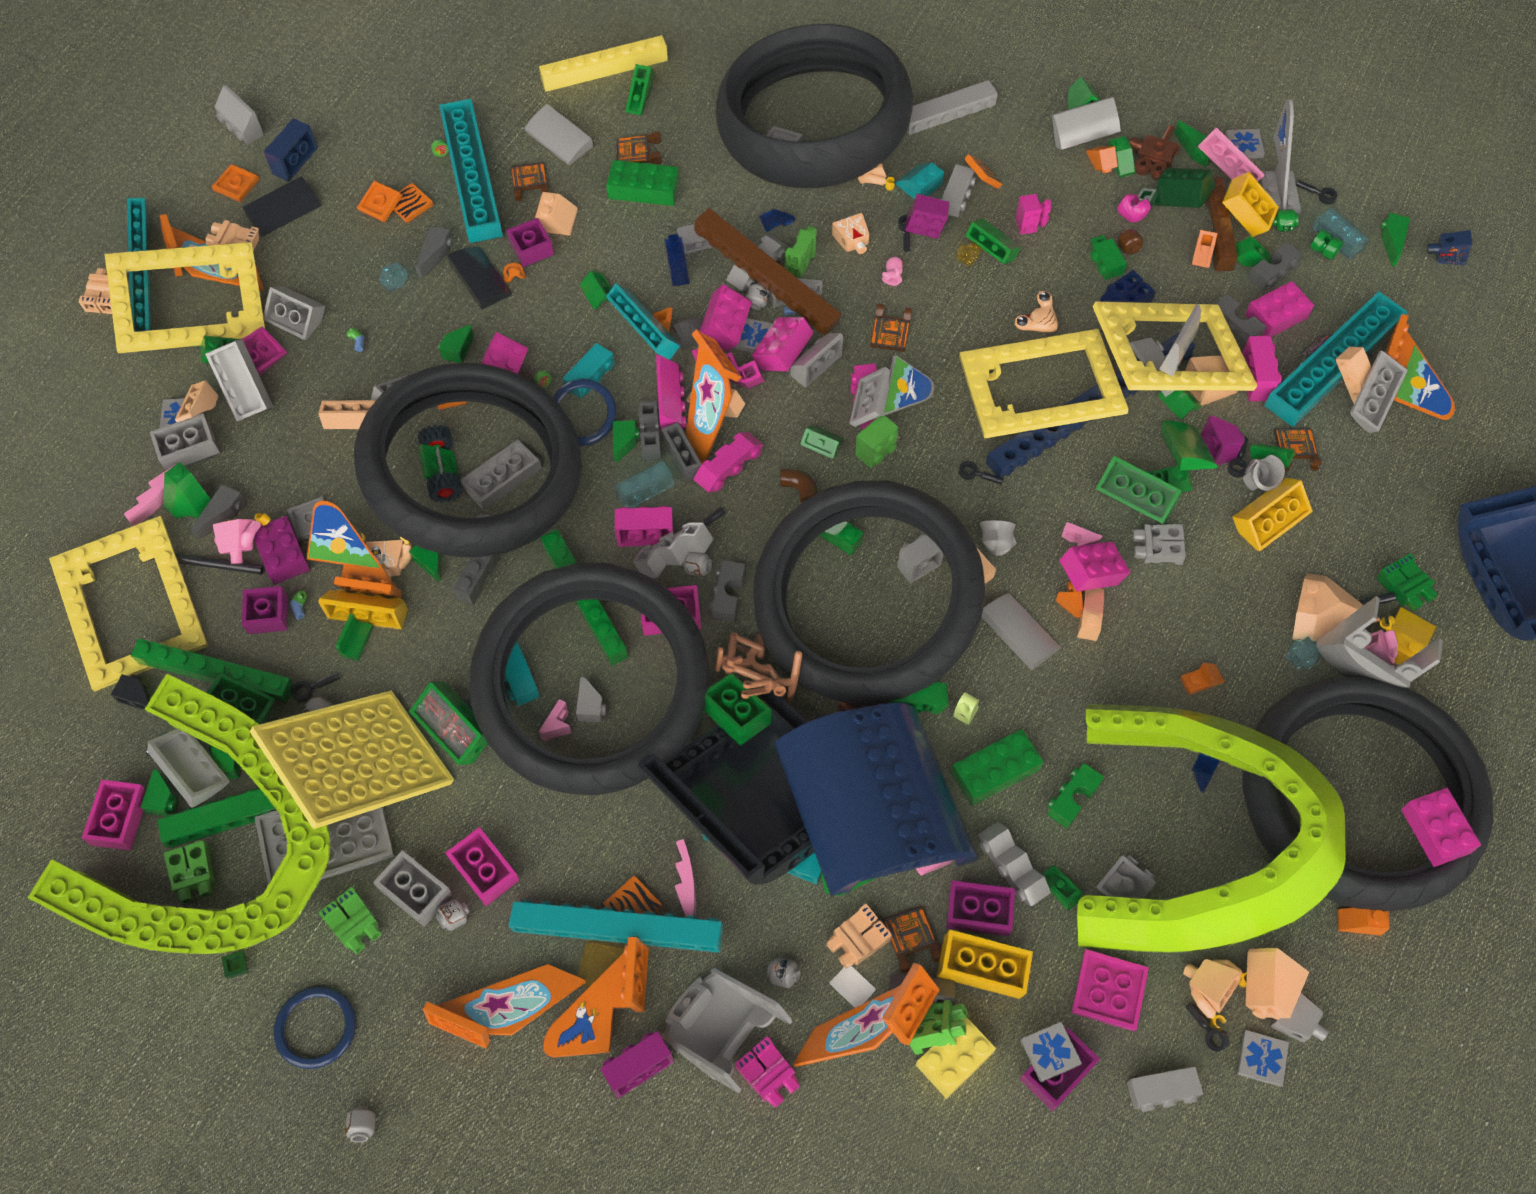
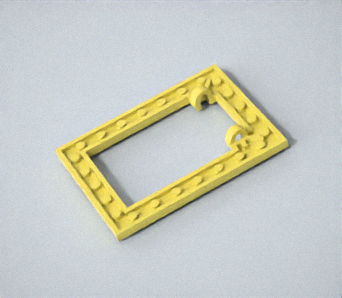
(235, 256)
(1117, 315)
(996, 423)
(152, 542)

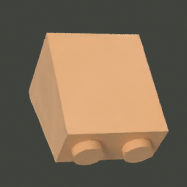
(1210, 364)
(1273, 983)

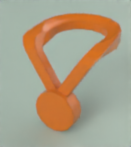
(514, 271)

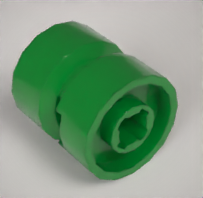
(1326, 244)

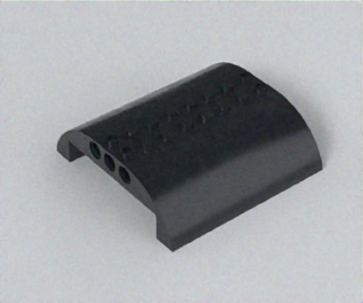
(740, 795)

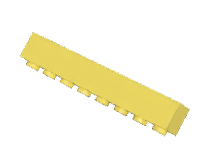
(603, 63)

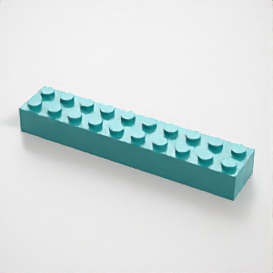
(470, 171)
(1320, 371)

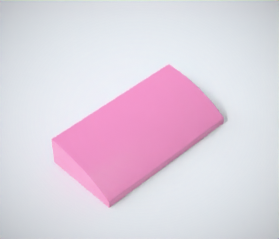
(1228, 156)

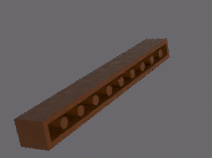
(767, 272)

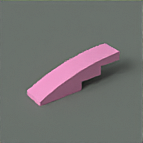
(148, 501)
(686, 890)

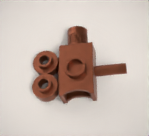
(1156, 152)

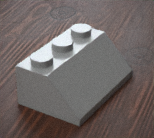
(237, 116)
(293, 311)
(1147, 351)
(817, 359)

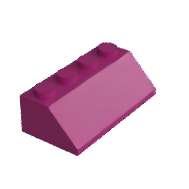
(670, 393)

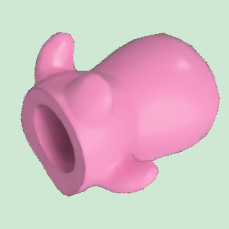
(894, 270)

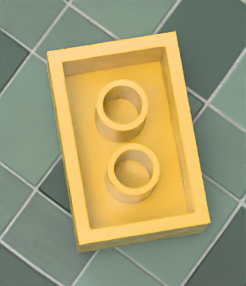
(1250, 204)

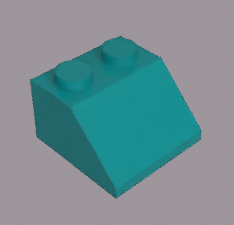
(921, 180)

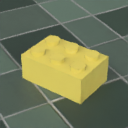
(952, 1065)

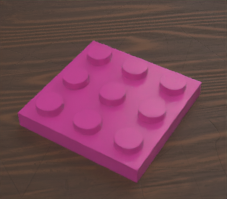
(1110, 990)

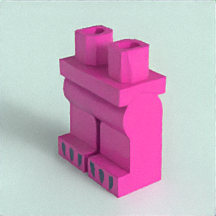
(773, 1078)

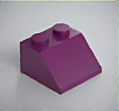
(1222, 439)

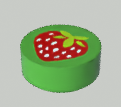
(439, 148)
(542, 379)

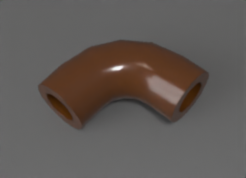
(799, 481)

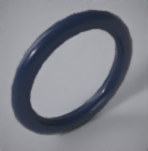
(605, 393)
(317, 1062)

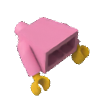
(238, 535)
(1384, 643)

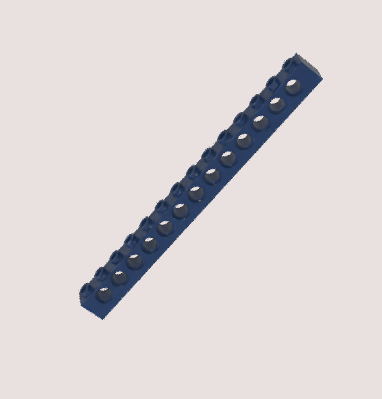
(998, 458)

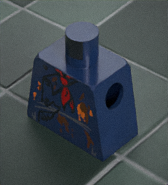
(1452, 247)

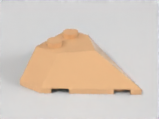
(1322, 607)

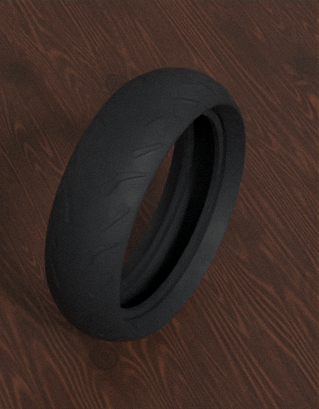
(805, 51)

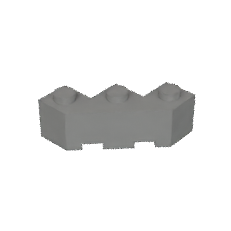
(771, 246)
(673, 549)
(1013, 864)

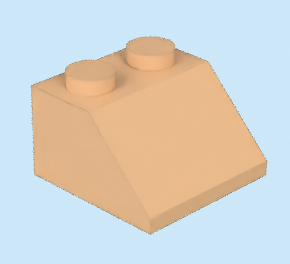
(556, 213)

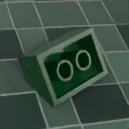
(1184, 187)

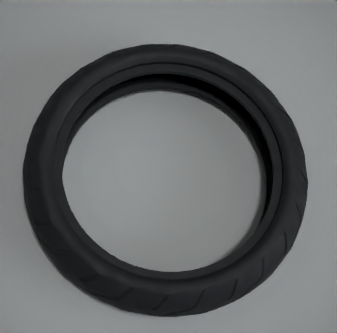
(846, 503)
(457, 534)
(561, 587)
(1432, 730)

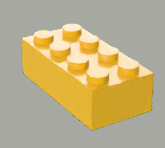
(985, 964)

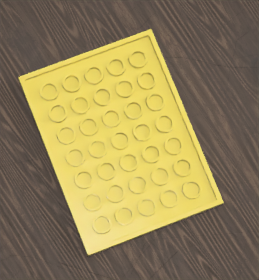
(351, 758)

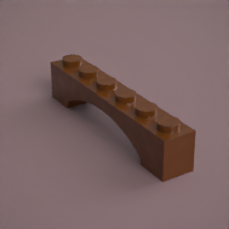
(1224, 249)

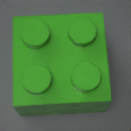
(876, 441)

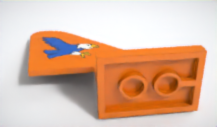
(589, 1021)

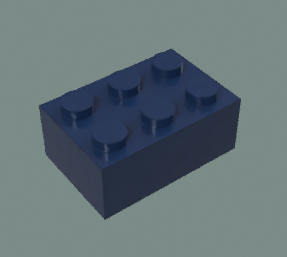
(290, 149)

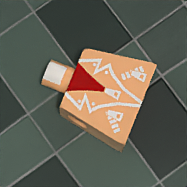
(852, 233)

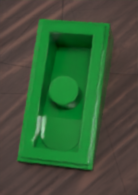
(1062, 887)

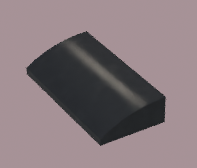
(281, 206)
(479, 276)

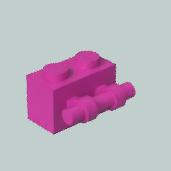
(1029, 213)

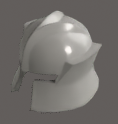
(1264, 473)
(998, 536)

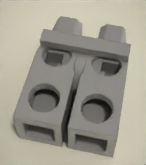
(1160, 543)

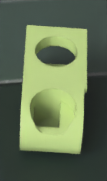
(966, 706)

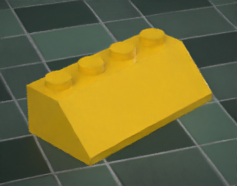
(1273, 513)
(366, 608)

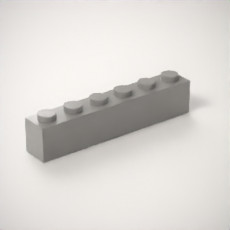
(952, 106)

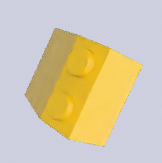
(1411, 634)

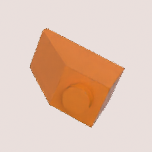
(1103, 158)
(1363, 921)

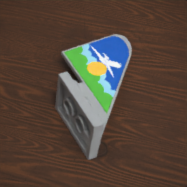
(890, 391)

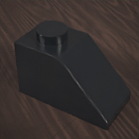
(131, 692)

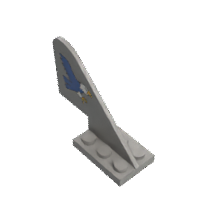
(1281, 182)

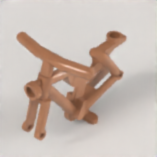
(734, 664)

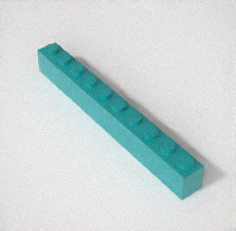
(139, 280)
(616, 926)

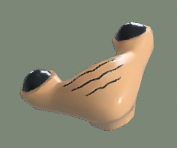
(1042, 318)

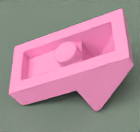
(1080, 535)
(553, 726)

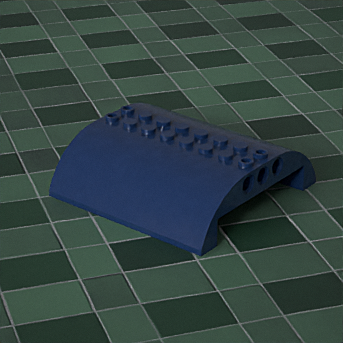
(1500, 555)
(872, 795)

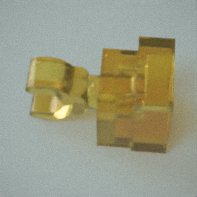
(968, 254)

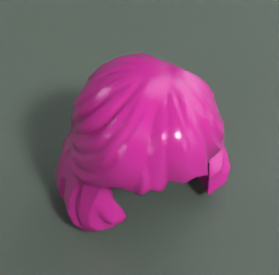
(1133, 209)

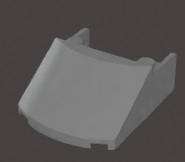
(1346, 652)
(715, 1020)

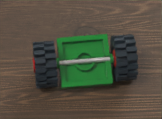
(439, 463)

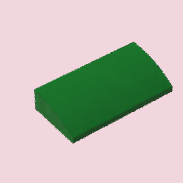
(1187, 446)

